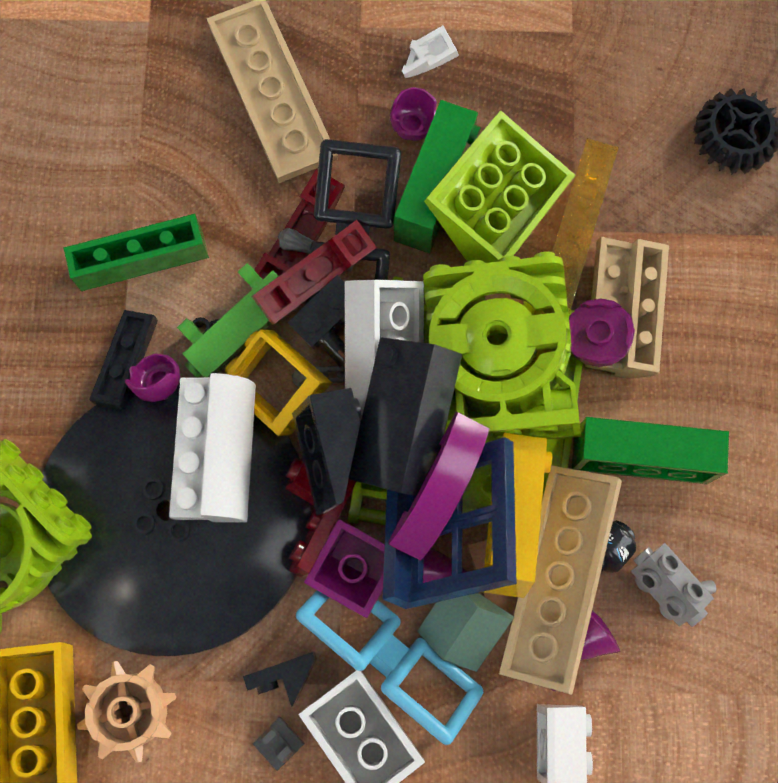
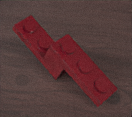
(307, 551)

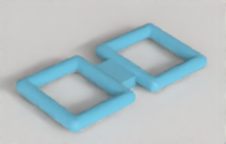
(395, 662)

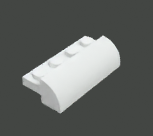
(213, 449)

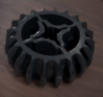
(741, 116)

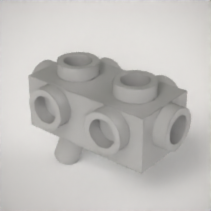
(673, 585)

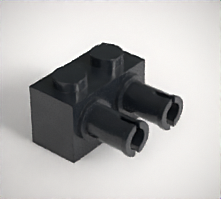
(320, 317)

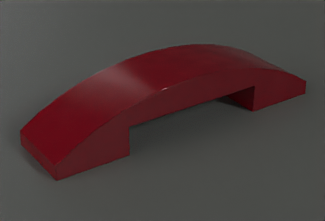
(303, 222)
(313, 272)

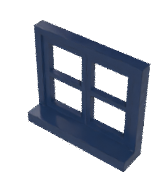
(404, 573)

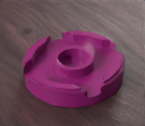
(601, 332)

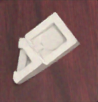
(429, 52)

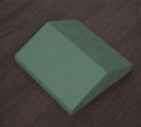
(464, 629)

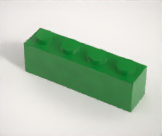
(136, 252)

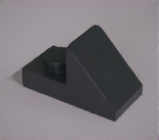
(293, 672)

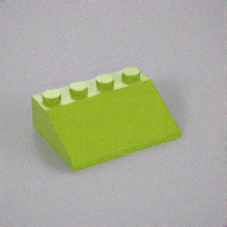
(498, 191)

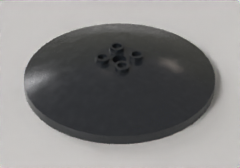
(172, 581)

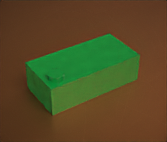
(445, 143)
(651, 450)

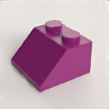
(350, 569)

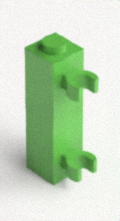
(227, 337)

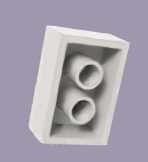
(361, 734)

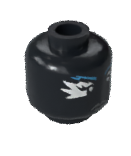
(620, 547)

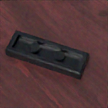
(126, 350)

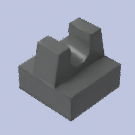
(278, 743)

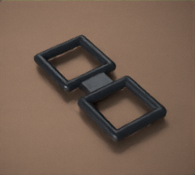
(345, 218)

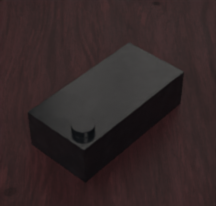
(404, 414)

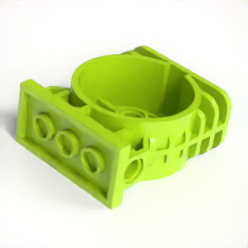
(542, 285)
(36, 533)

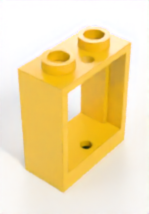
(256, 347)

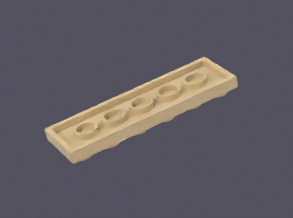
(270, 88)
(556, 612)

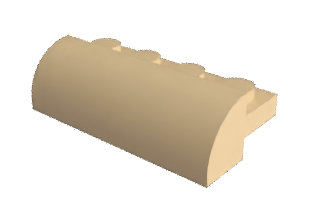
(636, 280)

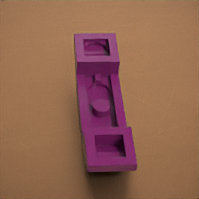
(441, 488)

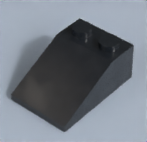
(327, 438)

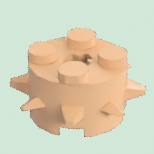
(109, 697)

